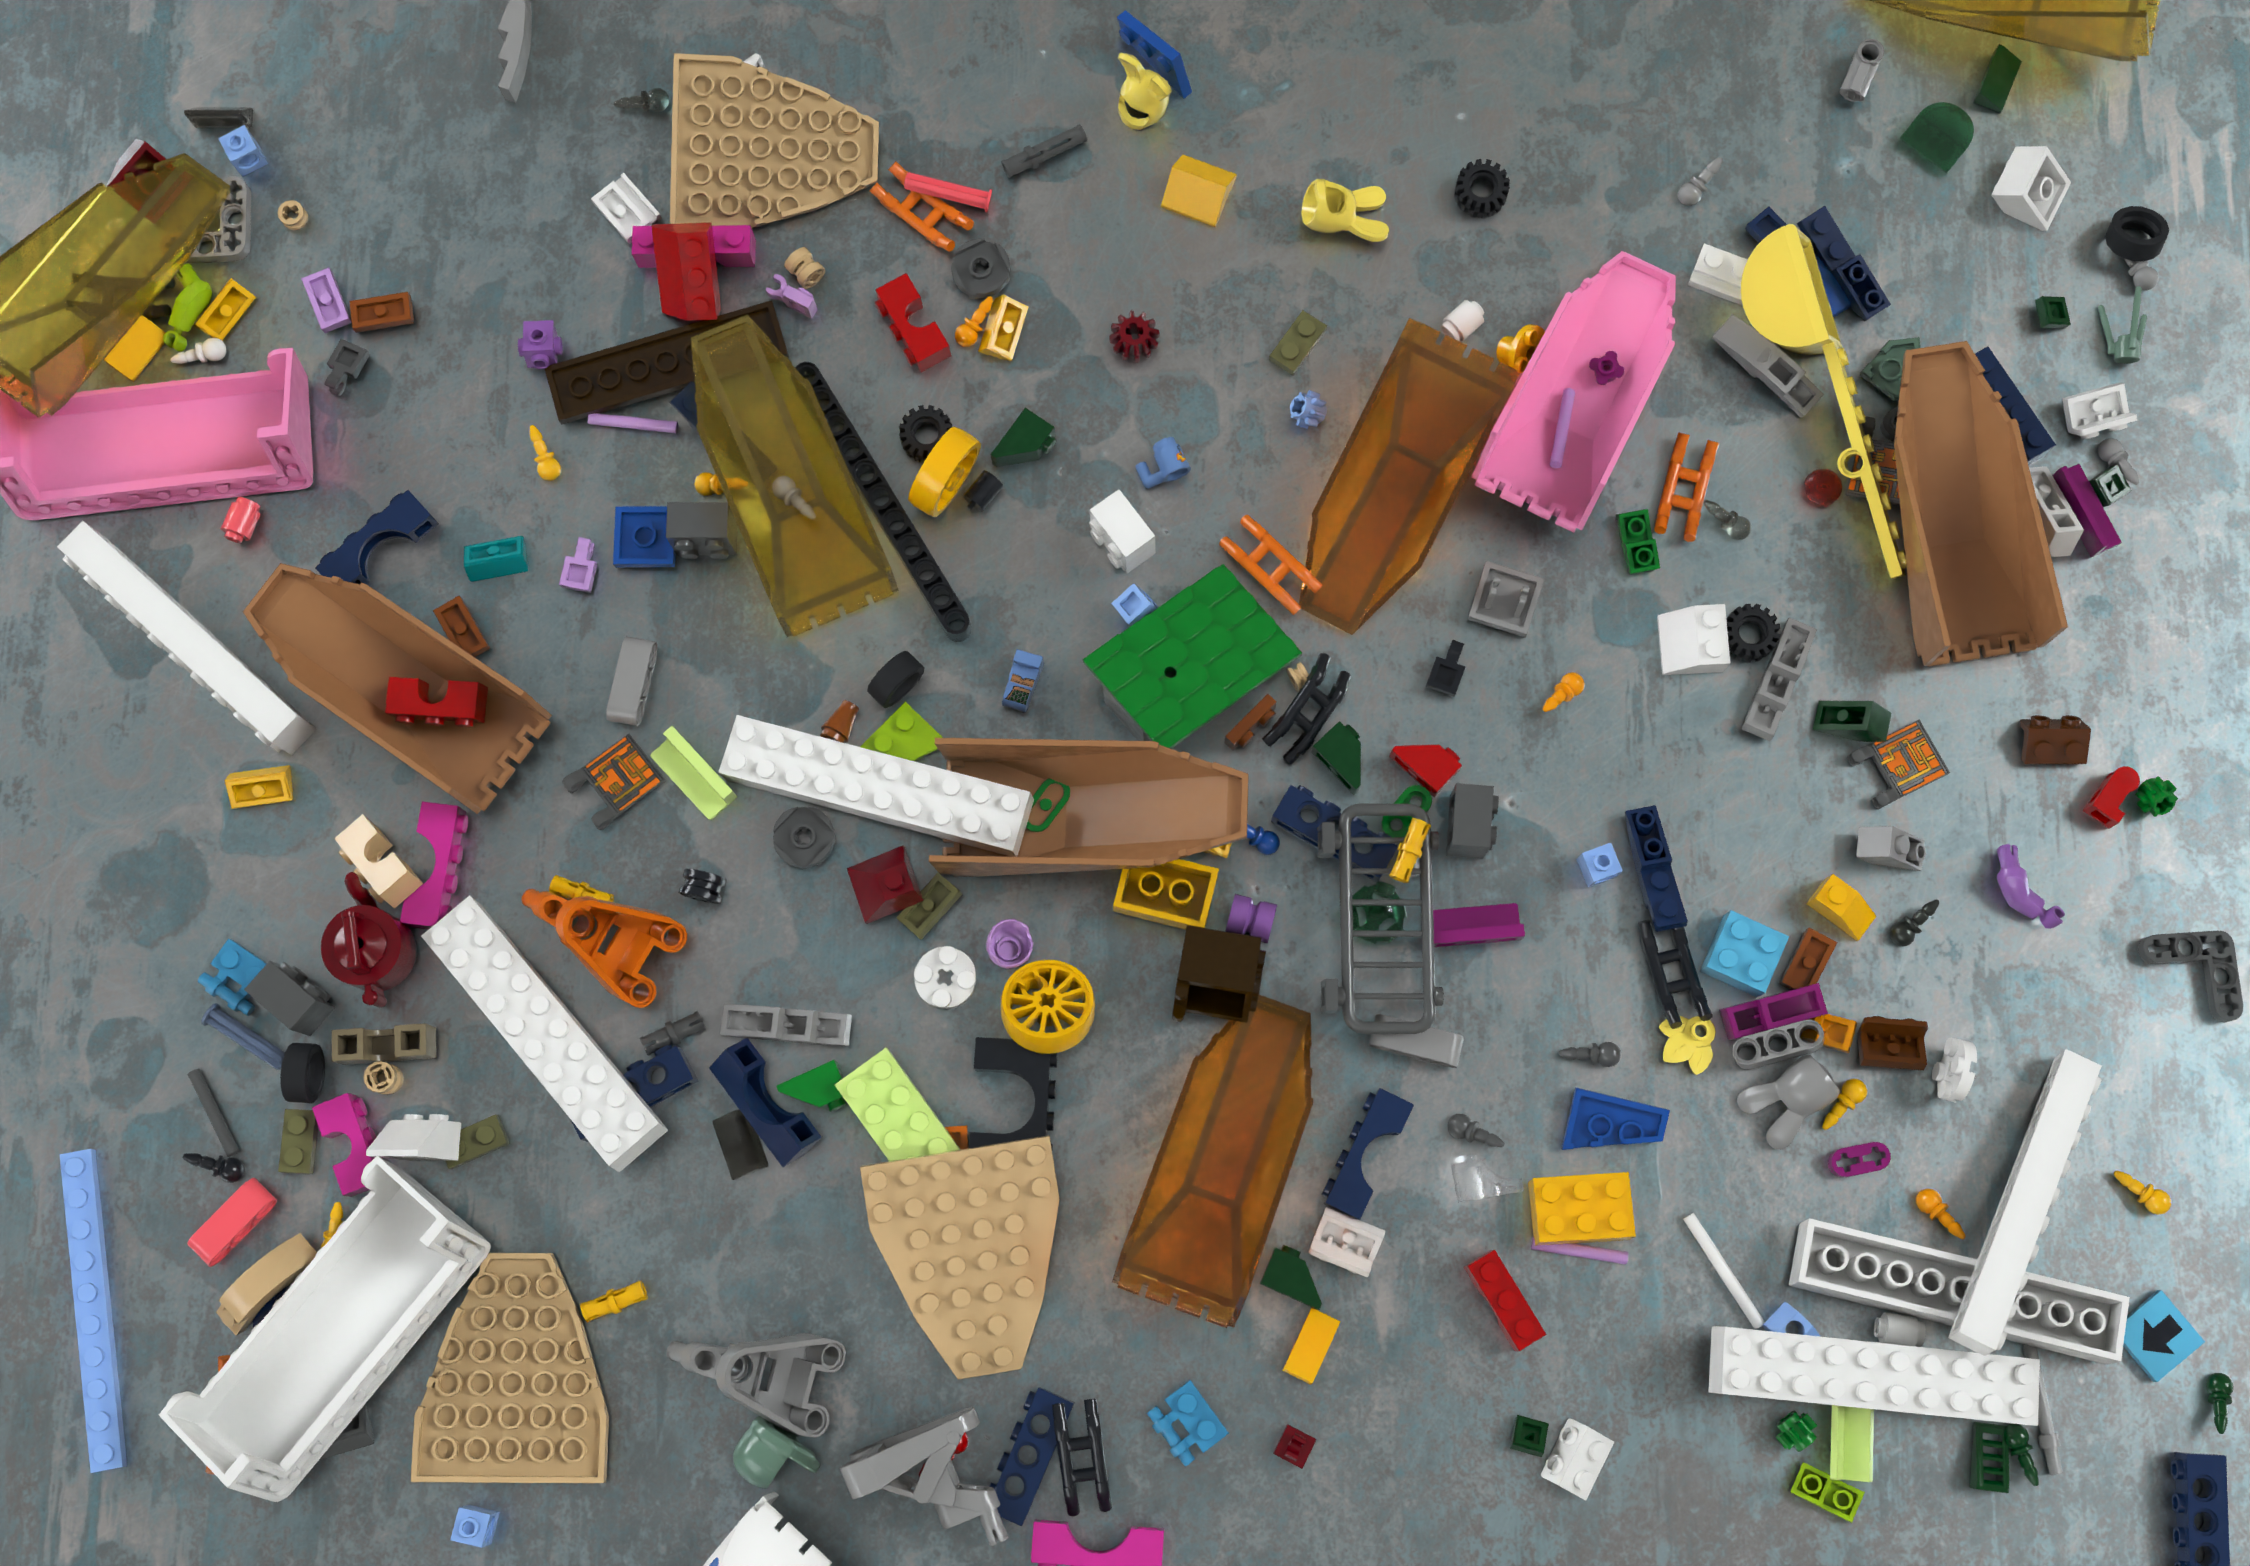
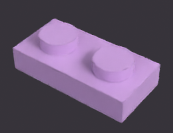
(326, 300)

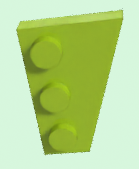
(904, 735)

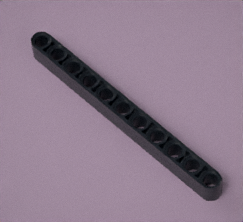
(890, 512)

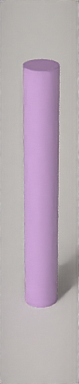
(633, 422)
(1562, 428)
(1584, 1251)

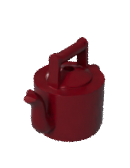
(387, 948)

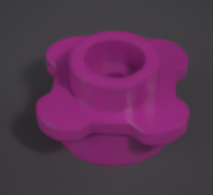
(1605, 376)

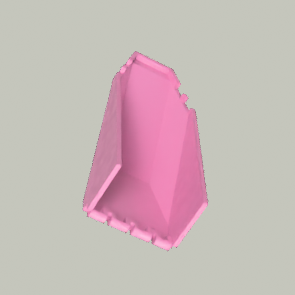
(1616, 310)

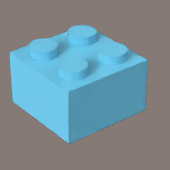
(1744, 954)

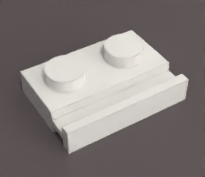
(625, 207)
(1718, 273)

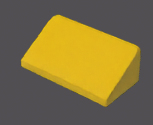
(225, 310)
(1003, 328)
(136, 348)
(259, 786)

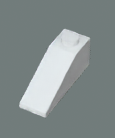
(2058, 518)

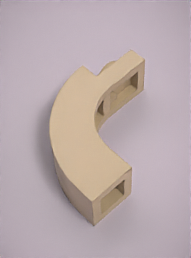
(263, 1281)

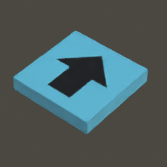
(2159, 1336)

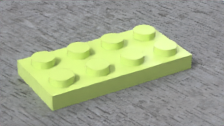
(894, 1110)

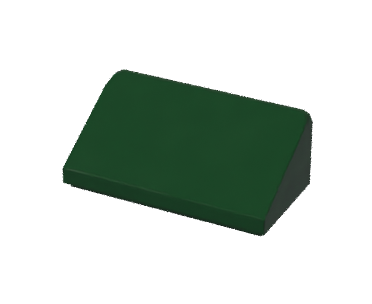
(1998, 79)

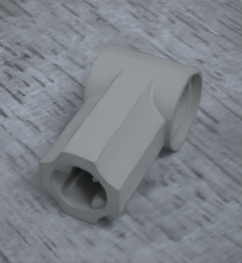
(1862, 70)

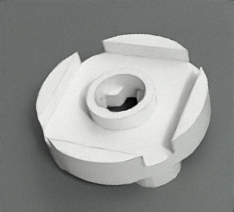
(927, 974)
(1953, 1071)

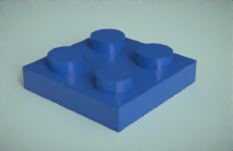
(642, 538)

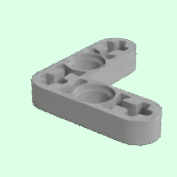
(223, 238)

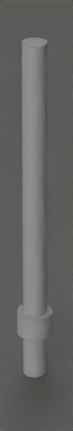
(2048, 1439)

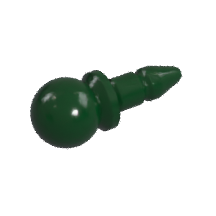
(2220, 1388)
(2017, 1439)

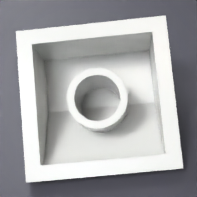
(2031, 186)
(1694, 640)
(418, 1139)

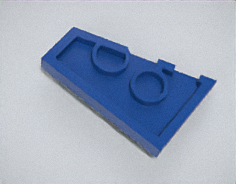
(1156, 52)
(1611, 1120)

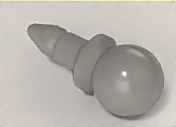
(1691, 192)
(2143, 276)
(2112, 451)
(785, 489)

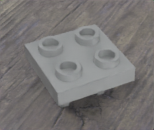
(1505, 599)

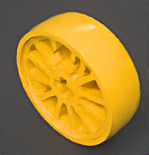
(944, 471)
(1047, 1006)

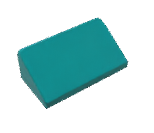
(495, 558)

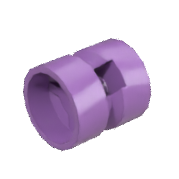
(1251, 918)

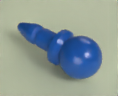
(1265, 841)

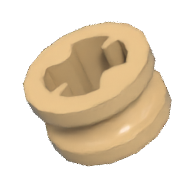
(290, 223)
(1297, 676)

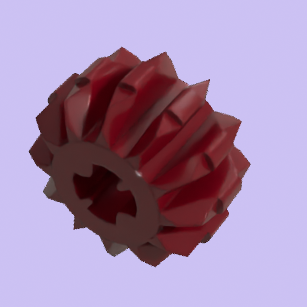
(1134, 325)

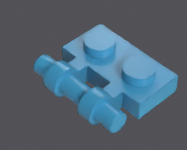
(235, 964)
(1195, 1416)

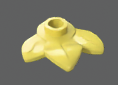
(1686, 1045)

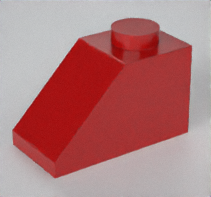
(1427, 764)

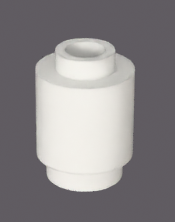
(1463, 320)
(1899, 1330)

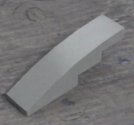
(516, 33)
(1779, 679)
(785, 1025)

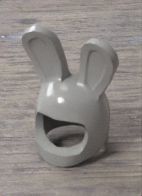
(1802, 1088)

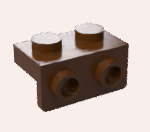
(2055, 740)
(1892, 1043)

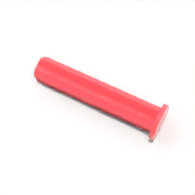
(948, 190)

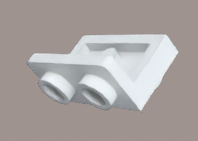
(2097, 411)
(1346, 1242)
(1577, 1458)

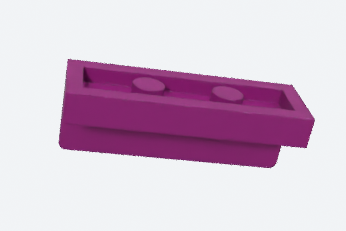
(2098, 530)
(1477, 925)

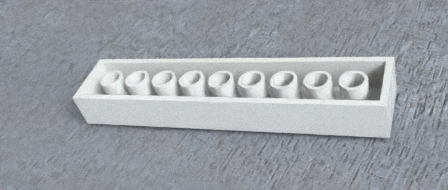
(185, 640)
(876, 786)
(544, 1034)
(1933, 1284)
(1874, 1375)

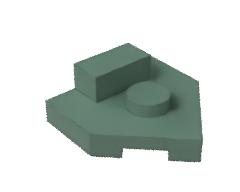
(1886, 368)

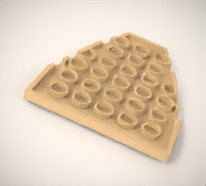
(761, 144)
(969, 1245)
(513, 1385)

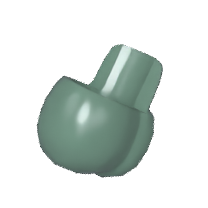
(765, 1450)

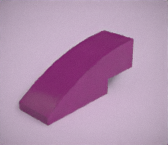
(1773, 1011)

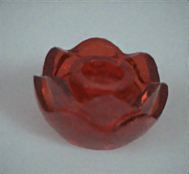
(1821, 495)

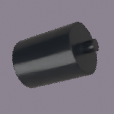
(982, 491)

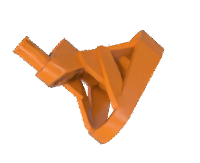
(627, 951)

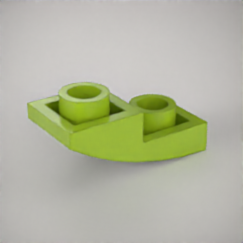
(1827, 1494)

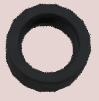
(2140, 219)
(895, 679)
(302, 1072)

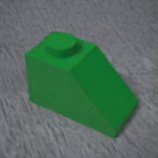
(816, 1087)

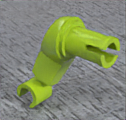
(187, 306)

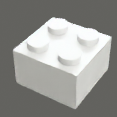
(1122, 532)

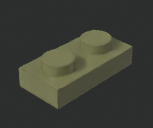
(1298, 342)
(938, 898)
(480, 1140)
(298, 1142)

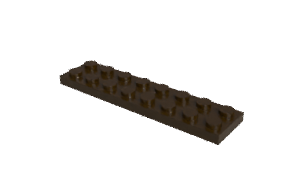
(641, 367)

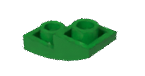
(1637, 541)

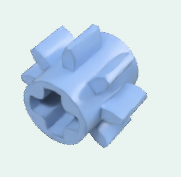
(1308, 409)

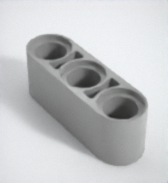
(631, 681)
(1430, 1046)
(1766, 1056)

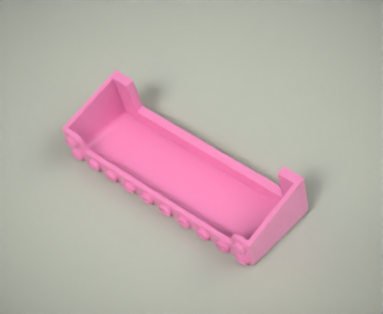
(160, 443)

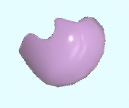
(1009, 944)

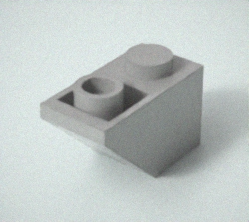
(1890, 847)

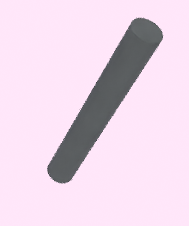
(213, 1112)

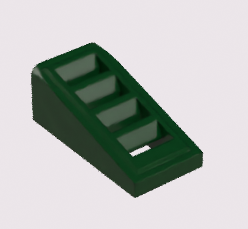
(2002, 1457)

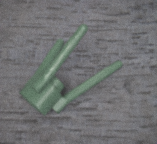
(2128, 346)

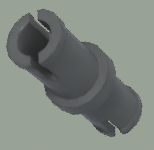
(672, 1033)

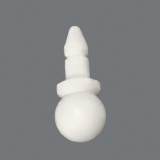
(212, 349)

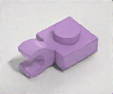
(796, 299)
(579, 571)

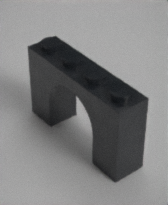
(1007, 1056)

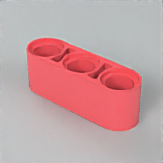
(232, 1222)

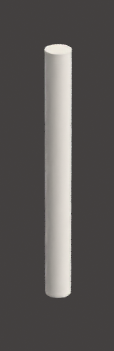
(1724, 1271)

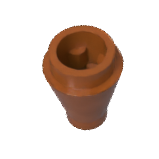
(840, 723)

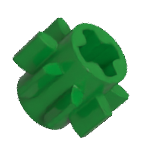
(2156, 796)
(1796, 1431)

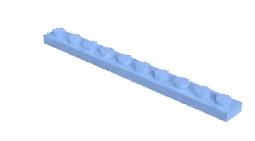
(93, 1311)

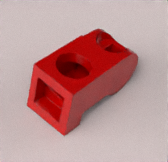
(2110, 795)

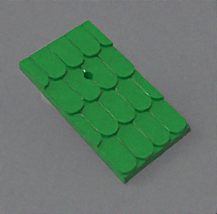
(1190, 659)

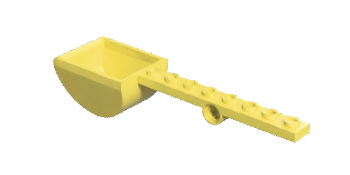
(1791, 308)

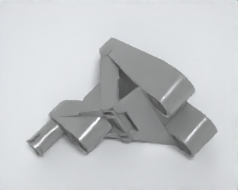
(789, 1380)
(886, 1461)

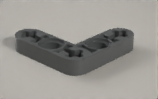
(2211, 960)

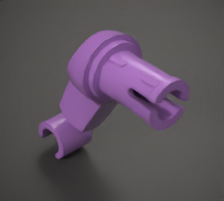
(2017, 893)

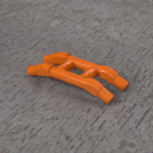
(925, 226)
(1701, 479)
(1271, 581)

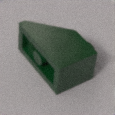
(1024, 441)
(1853, 720)
(1341, 755)
(1291, 1277)

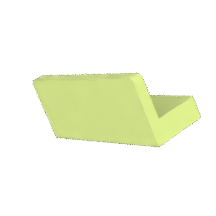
(692, 774)
(1852, 1444)

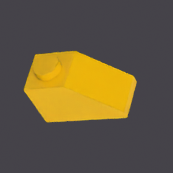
(1842, 906)

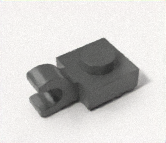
(345, 361)

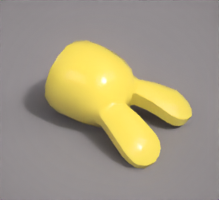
(1142, 91)
(1333, 208)

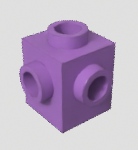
(540, 344)

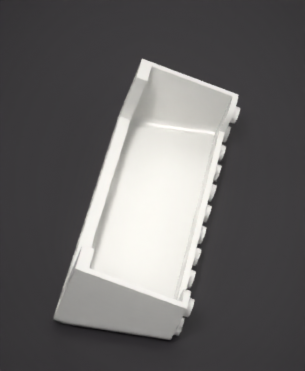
(330, 1338)

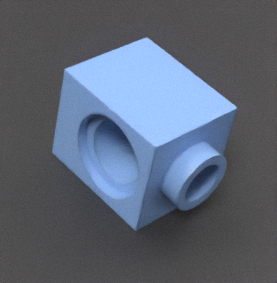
(243, 151)
(1134, 604)
(1599, 865)
(475, 1526)

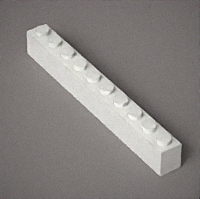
(2025, 1204)

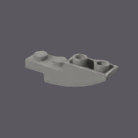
(1769, 364)

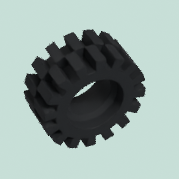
(1482, 172)
(913, 422)
(1768, 630)

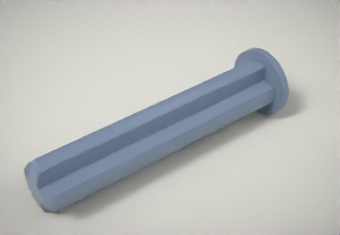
(243, 1036)

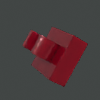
(1294, 1446)

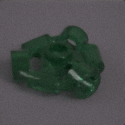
(1377, 914)

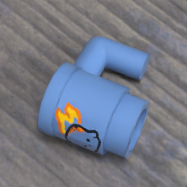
(1170, 462)

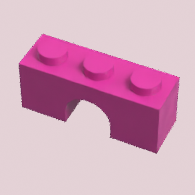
(346, 1116)

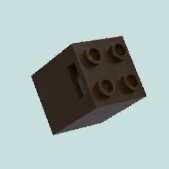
(1218, 975)

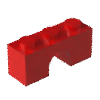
(924, 344)
(463, 702)
(1505, 1299)

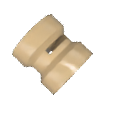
(804, 267)
(390, 1079)

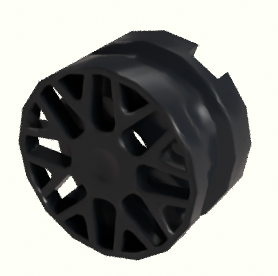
(702, 886)

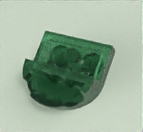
(1940, 134)

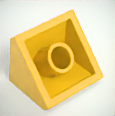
(1197, 190)

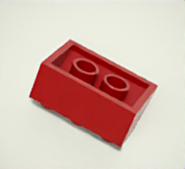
(687, 270)

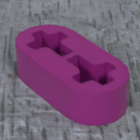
(1860, 1166)

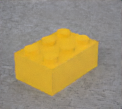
(1168, 893)
(1581, 1208)

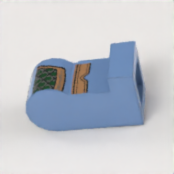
(1022, 680)

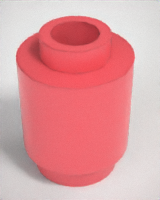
(241, 520)

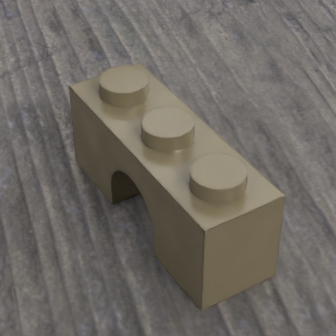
(386, 1045)

